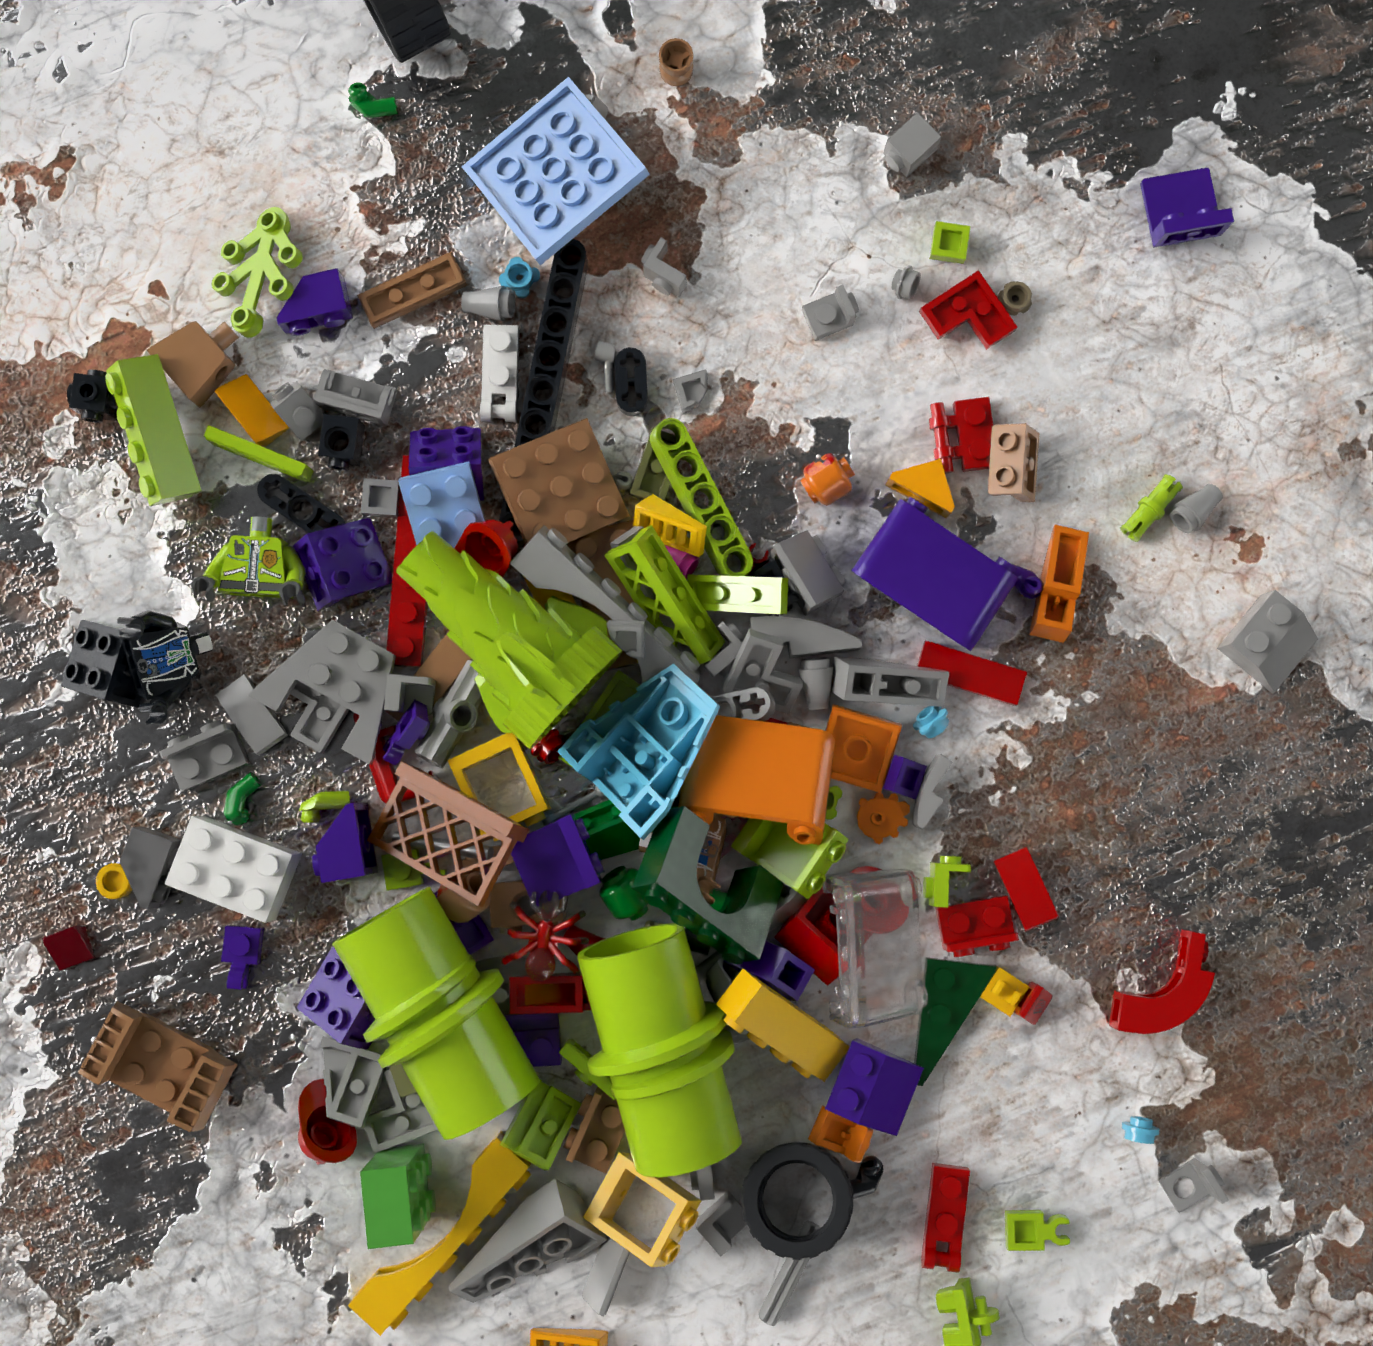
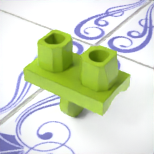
(961, 1300)

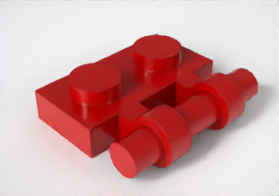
(974, 429)

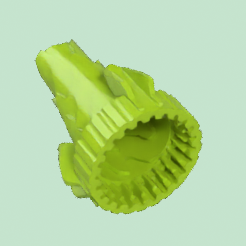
(526, 657)

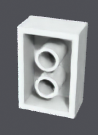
(233, 868)

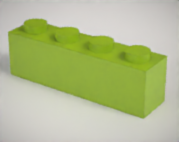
(152, 429)

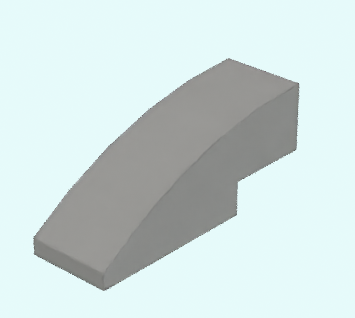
(805, 636)

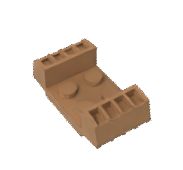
(158, 1066)

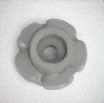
(906, 282)

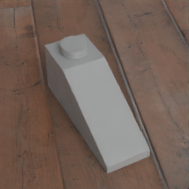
(888, 682)

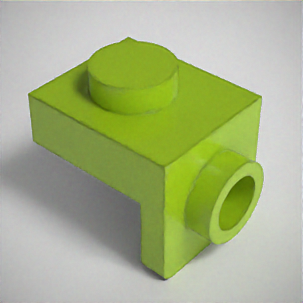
(937, 885)

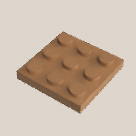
(559, 484)

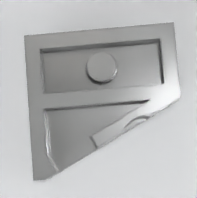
(351, 1082)

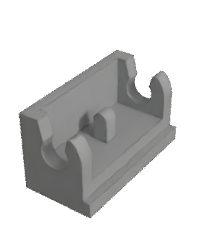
(355, 397)

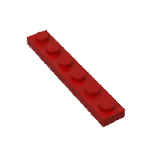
(407, 607)

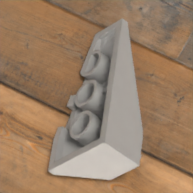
(538, 1233)

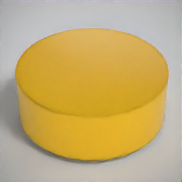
(112, 882)

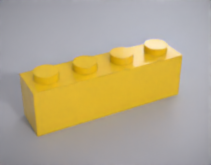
(781, 1025)

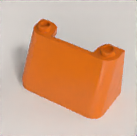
(763, 775)

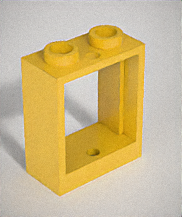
(494, 748)
(610, 1197)

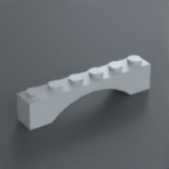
(553, 565)

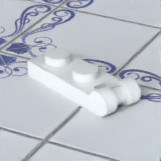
(500, 372)

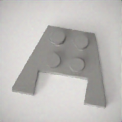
(343, 669)

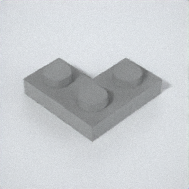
(755, 667)
(319, 718)
(399, 1122)

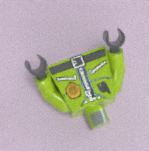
(254, 567)

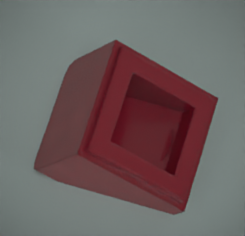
(69, 947)

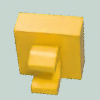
(1004, 991)

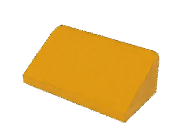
(252, 410)

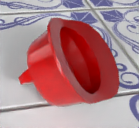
(489, 544)
(318, 1135)

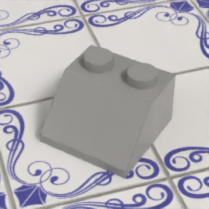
(807, 571)
(1269, 640)

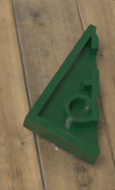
(951, 995)

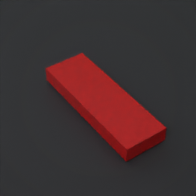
(974, 673)

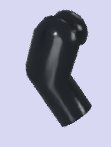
(867, 1177)

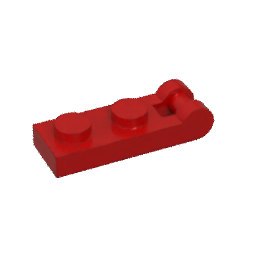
(945, 1216)

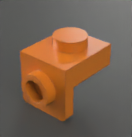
(840, 1135)

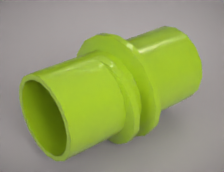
(437, 1014)
(661, 1050)

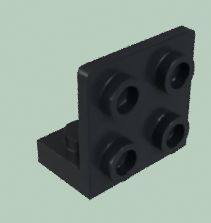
(100, 665)

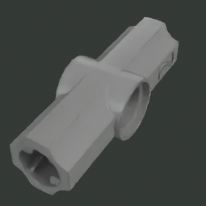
(444, 731)

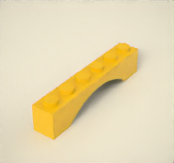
(393, 1287)

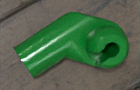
(368, 104)
(236, 798)

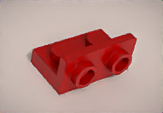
(976, 925)

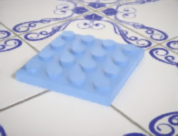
(555, 170)

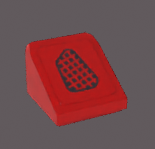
(1033, 1003)

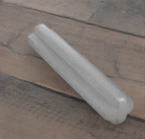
(785, 1282)

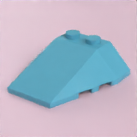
(644, 746)

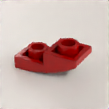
(1026, 889)

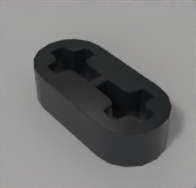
(639, 381)

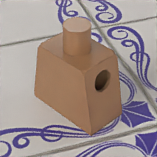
(196, 359)

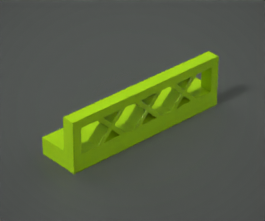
(672, 593)

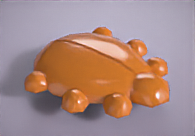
(882, 816)

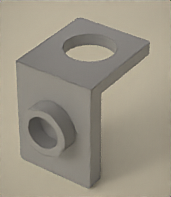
(1205, 1182)

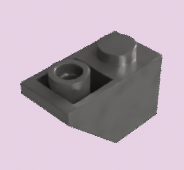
(147, 864)

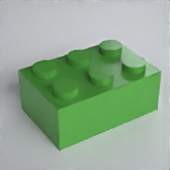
(397, 1195)

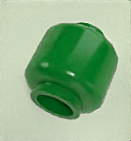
(620, 897)

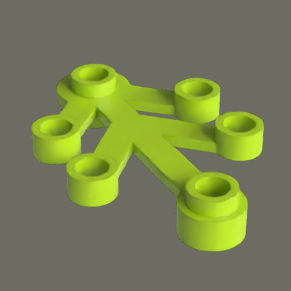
(271, 228)

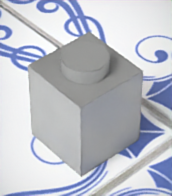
(911, 145)

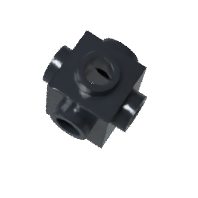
(91, 398)

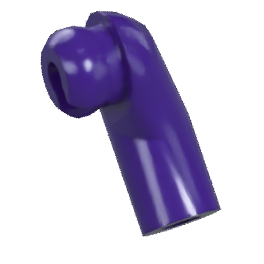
(1028, 583)

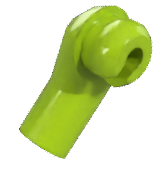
(320, 801)

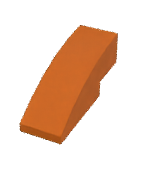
(1061, 584)

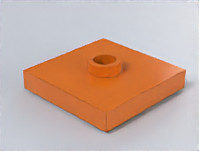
(861, 747)

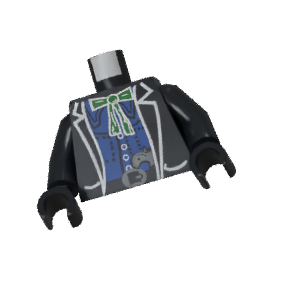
(161, 659)

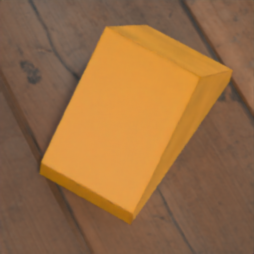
(926, 485)

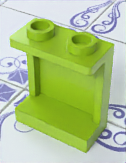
(792, 863)

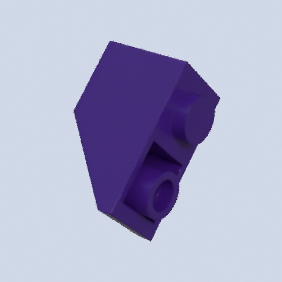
(316, 302)
(779, 971)

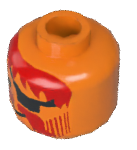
(827, 479)

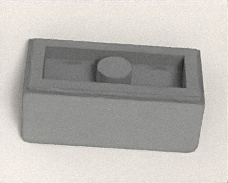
(605, 1275)

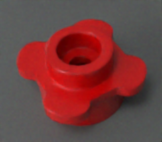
(548, 747)

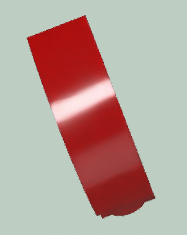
(1172, 1002)

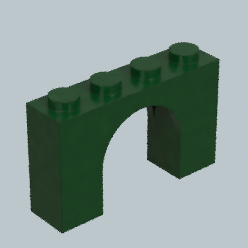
(670, 883)

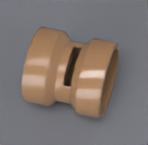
(675, 53)

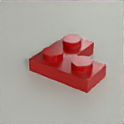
(971, 303)

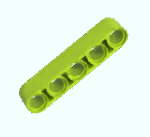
(700, 481)

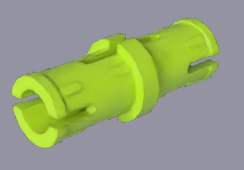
(1151, 508)

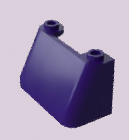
(935, 573)

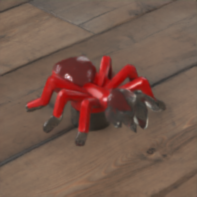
(543, 940)

